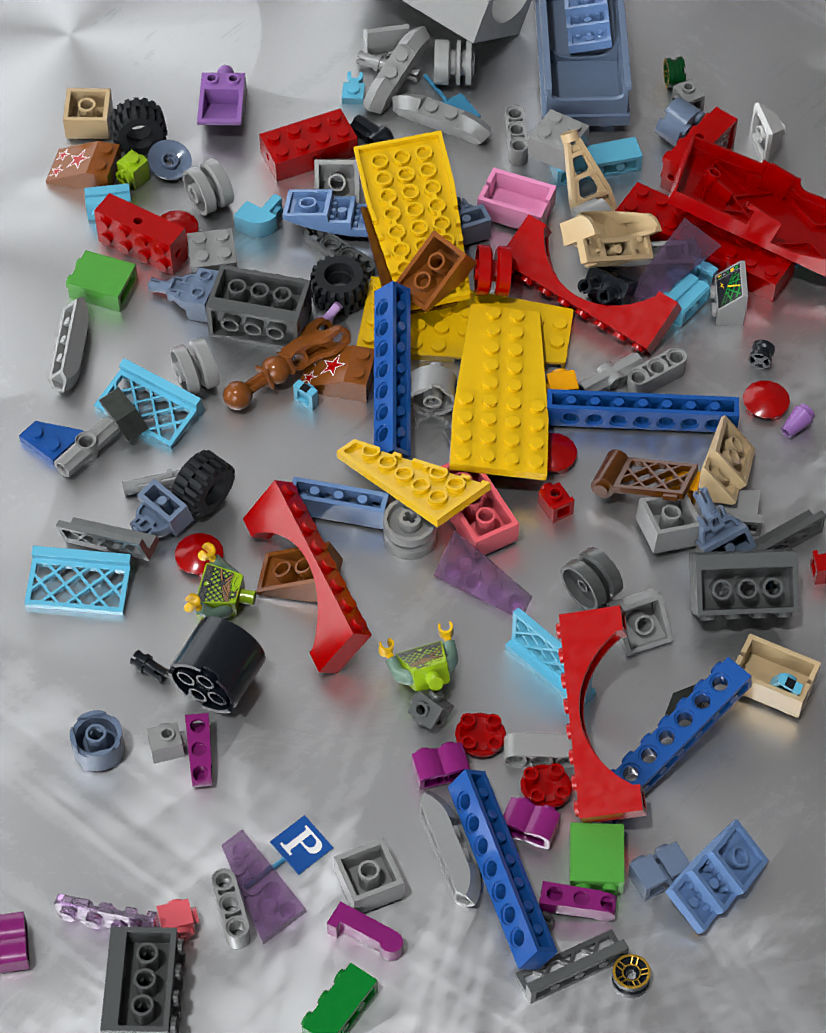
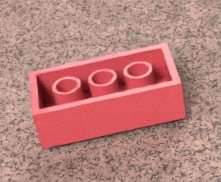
(486, 521)

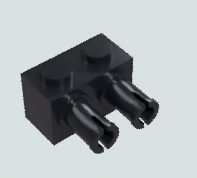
(608, 286)

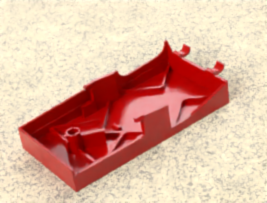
(752, 202)

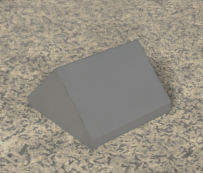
(384, 38)

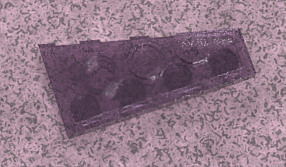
(677, 258)
(477, 575)
(264, 891)
(103, 915)

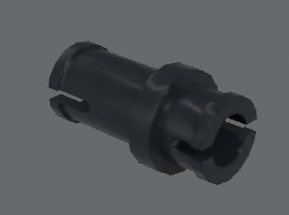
(146, 664)

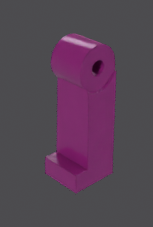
(199, 749)
(577, 901)
(365, 930)

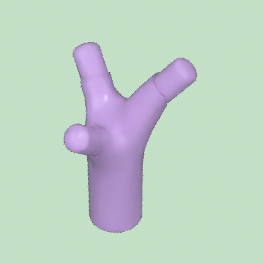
(332, 312)

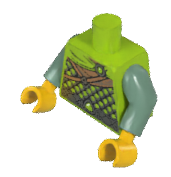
(220, 588)
(423, 666)

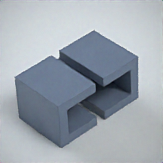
(652, 871)

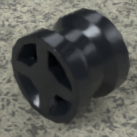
(761, 354)

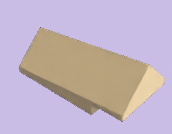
(727, 463)

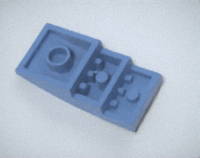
(587, 25)
(325, 212)
(717, 876)

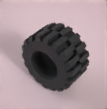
(133, 114)
(335, 271)
(204, 482)

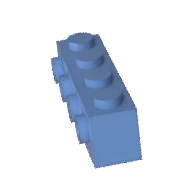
(343, 502)

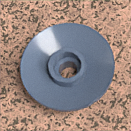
(171, 152)

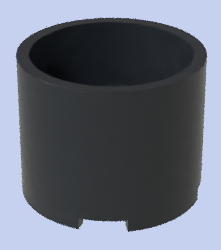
(217, 664)

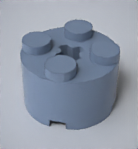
(678, 121)
(97, 741)

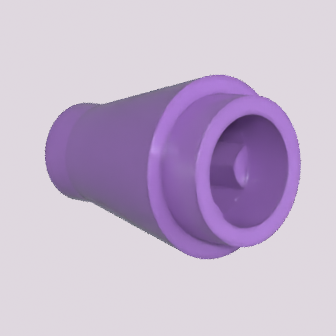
(798, 420)

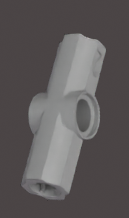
(611, 375)
(86, 447)

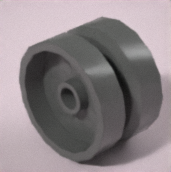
(591, 578)

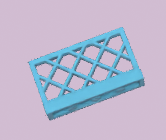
(164, 391)
(79, 560)
(539, 653)

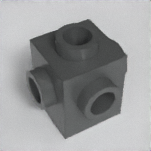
(430, 708)

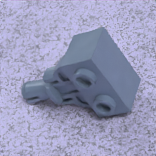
(474, 222)
(189, 291)
(160, 512)
(720, 529)

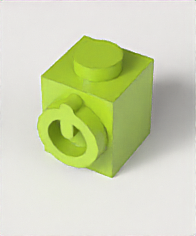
(133, 169)

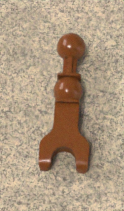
(275, 370)

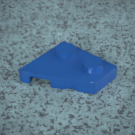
(49, 439)

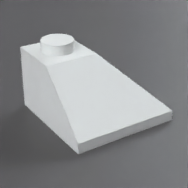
(766, 131)

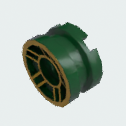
(673, 71)

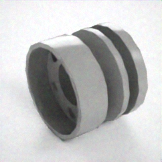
(453, 62)

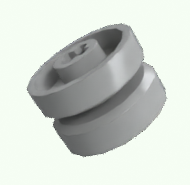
(208, 186)
(194, 366)
(407, 533)

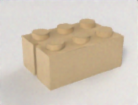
(764, 661)

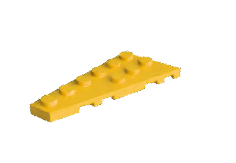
(415, 483)

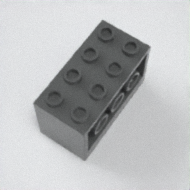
(258, 307)
(746, 566)
(143, 980)

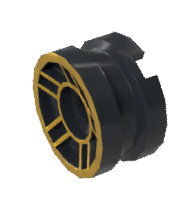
(640, 970)

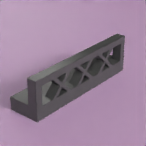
(792, 532)
(108, 538)
(572, 971)

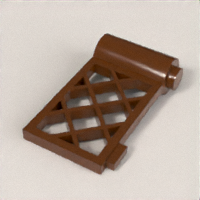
(617, 470)

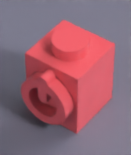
(180, 916)

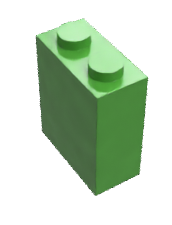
(102, 280)
(597, 856)

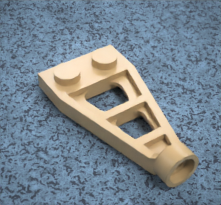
(603, 188)

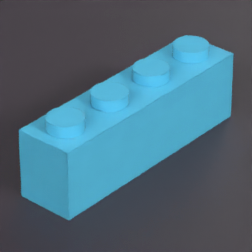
(612, 158)

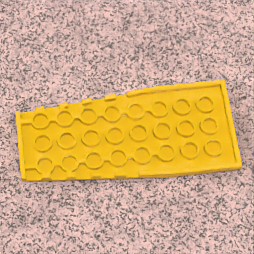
(408, 197)
(442, 332)
(501, 396)

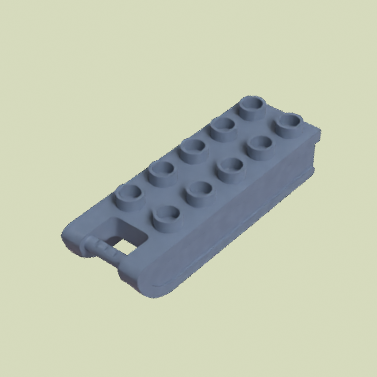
(588, 83)

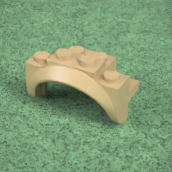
(610, 237)

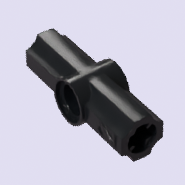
(369, 131)

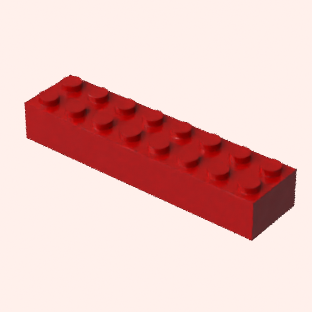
(764, 269)

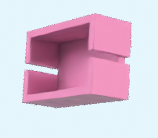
(513, 197)

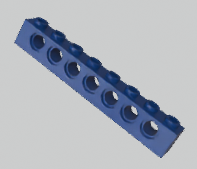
(392, 369)
(640, 410)
(724, 673)
(502, 870)

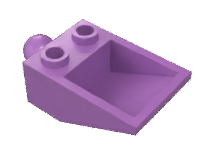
(222, 97)

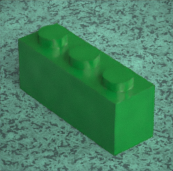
(342, 1003)

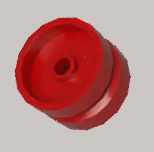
(490, 270)

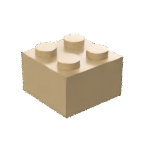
(87, 113)

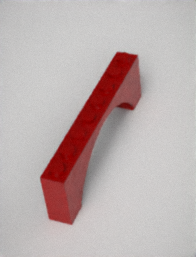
(638, 323)
(339, 622)
(585, 641)

